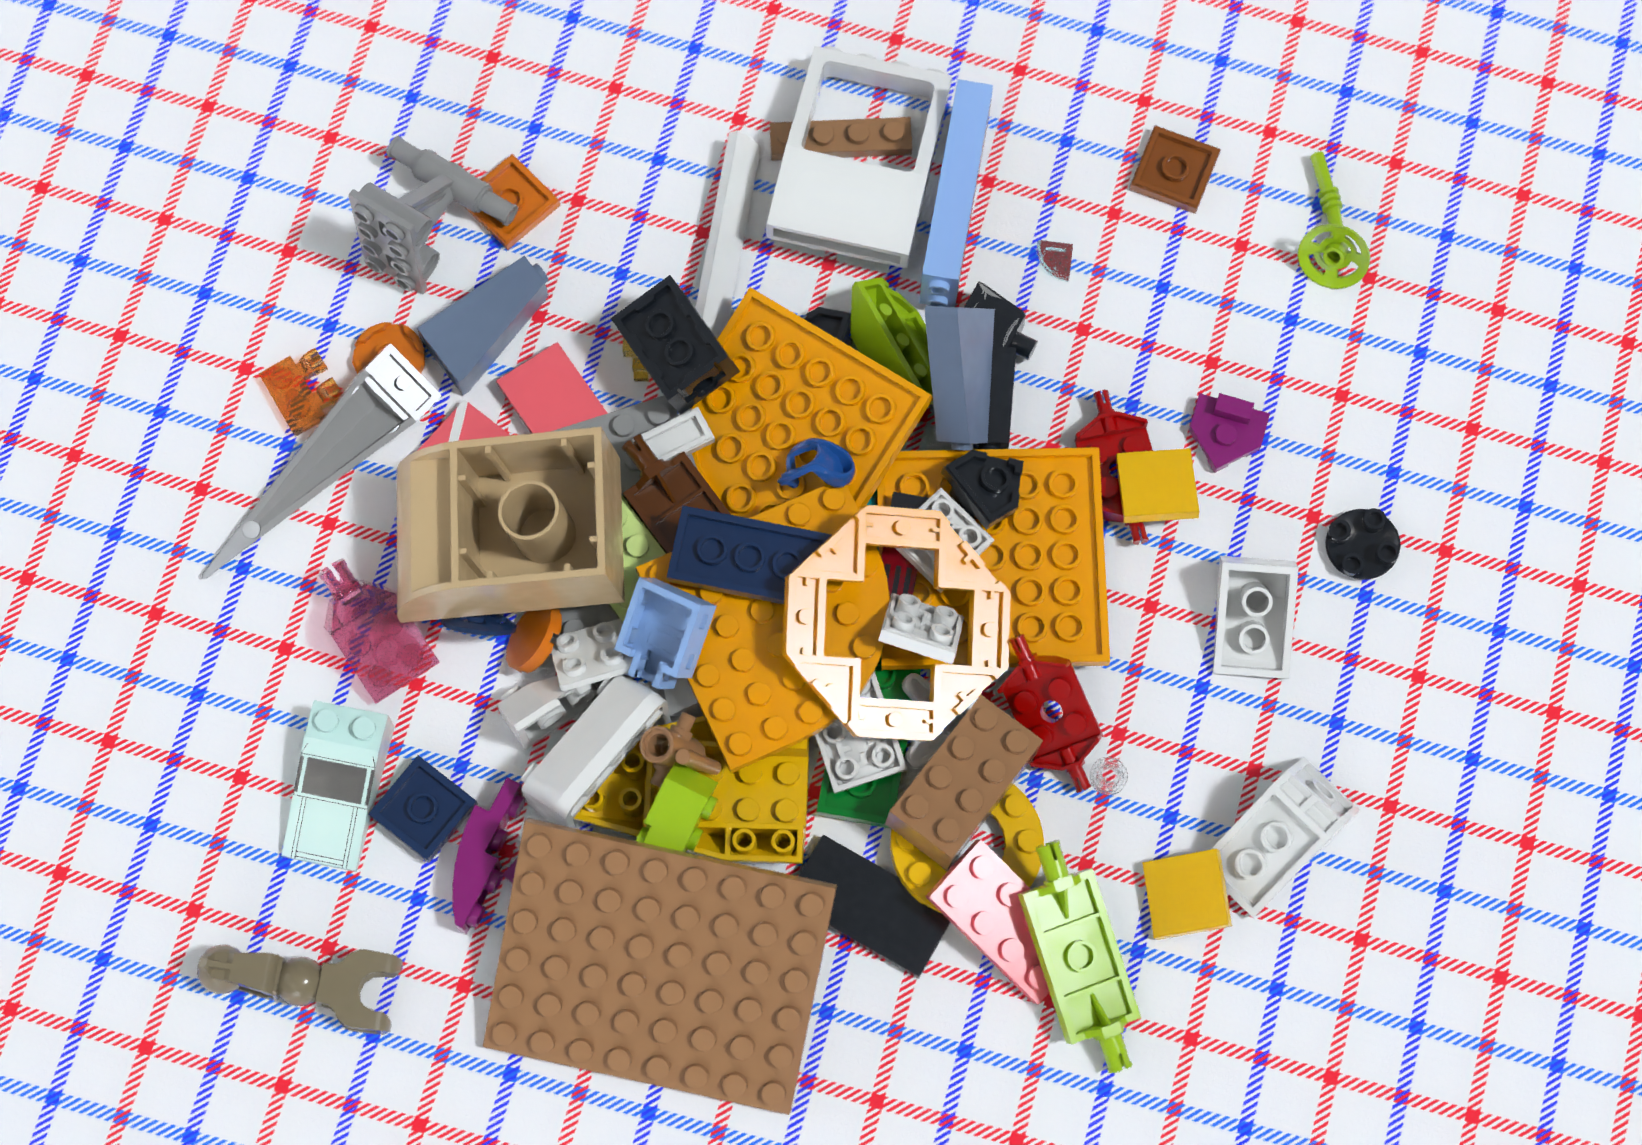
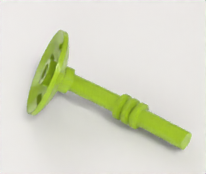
(1337, 244)

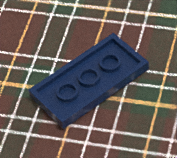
(738, 554)

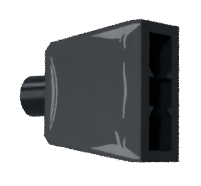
(1007, 320)

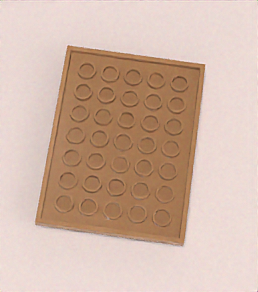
(659, 965)

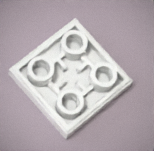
(961, 523)
(922, 627)

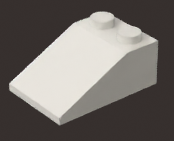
(1255, 616)

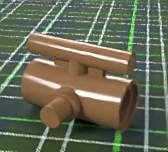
(674, 745)

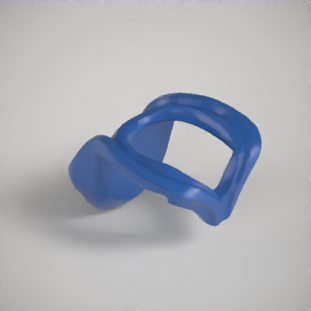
(830, 464)

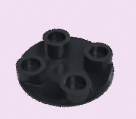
(1362, 543)

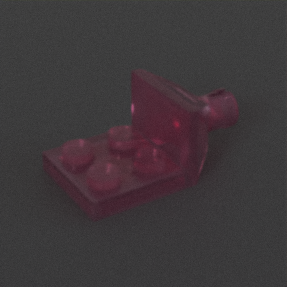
(370, 636)

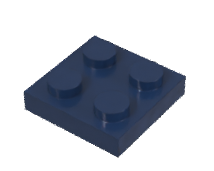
(423, 808)

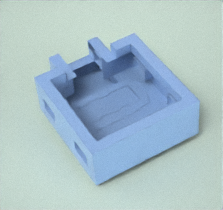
(663, 632)

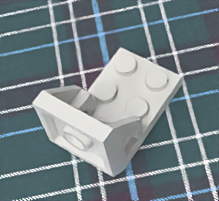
(1281, 834)

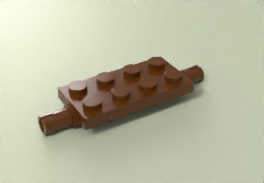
(664, 489)

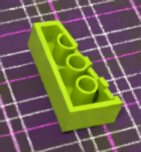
(679, 809)

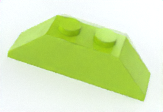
(890, 331)

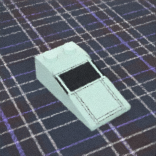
(336, 785)

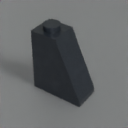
(1000, 398)

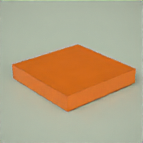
(520, 187)

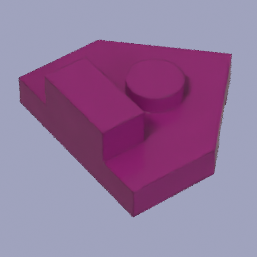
(1227, 429)

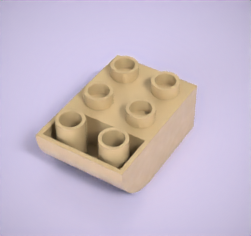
(509, 525)

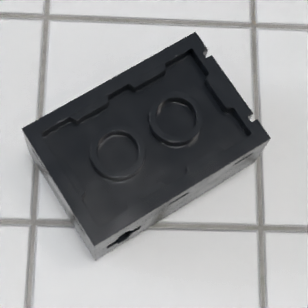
(675, 345)

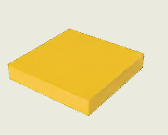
(1157, 485)
(1187, 894)

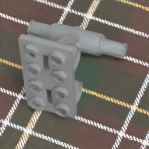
(396, 229)

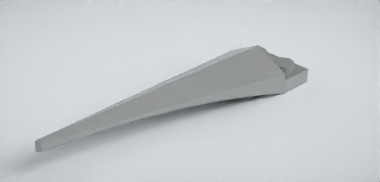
(368, 414)

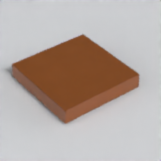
(1174, 169)

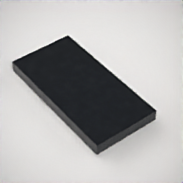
(876, 908)

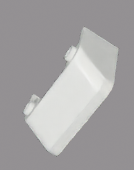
(592, 749)

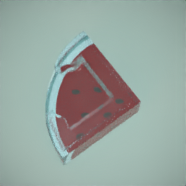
(1055, 258)

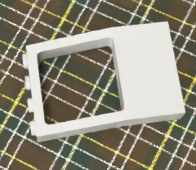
(848, 202)

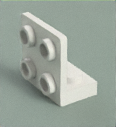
(589, 655)

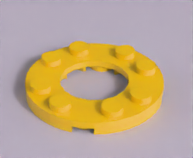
(1021, 835)

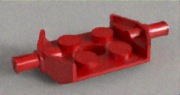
(1114, 434)
(1066, 738)

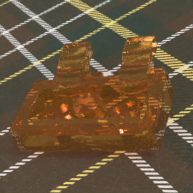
(292, 394)

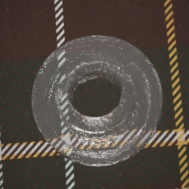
(1108, 787)

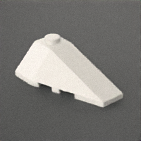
(544, 708)

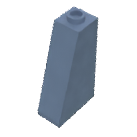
(484, 322)
(960, 372)

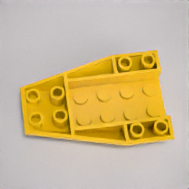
(757, 809)

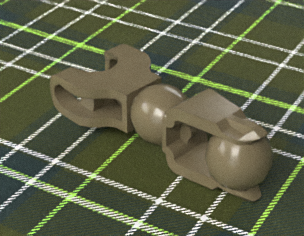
(303, 981)

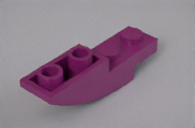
(475, 867)

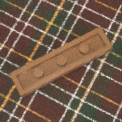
(849, 137)

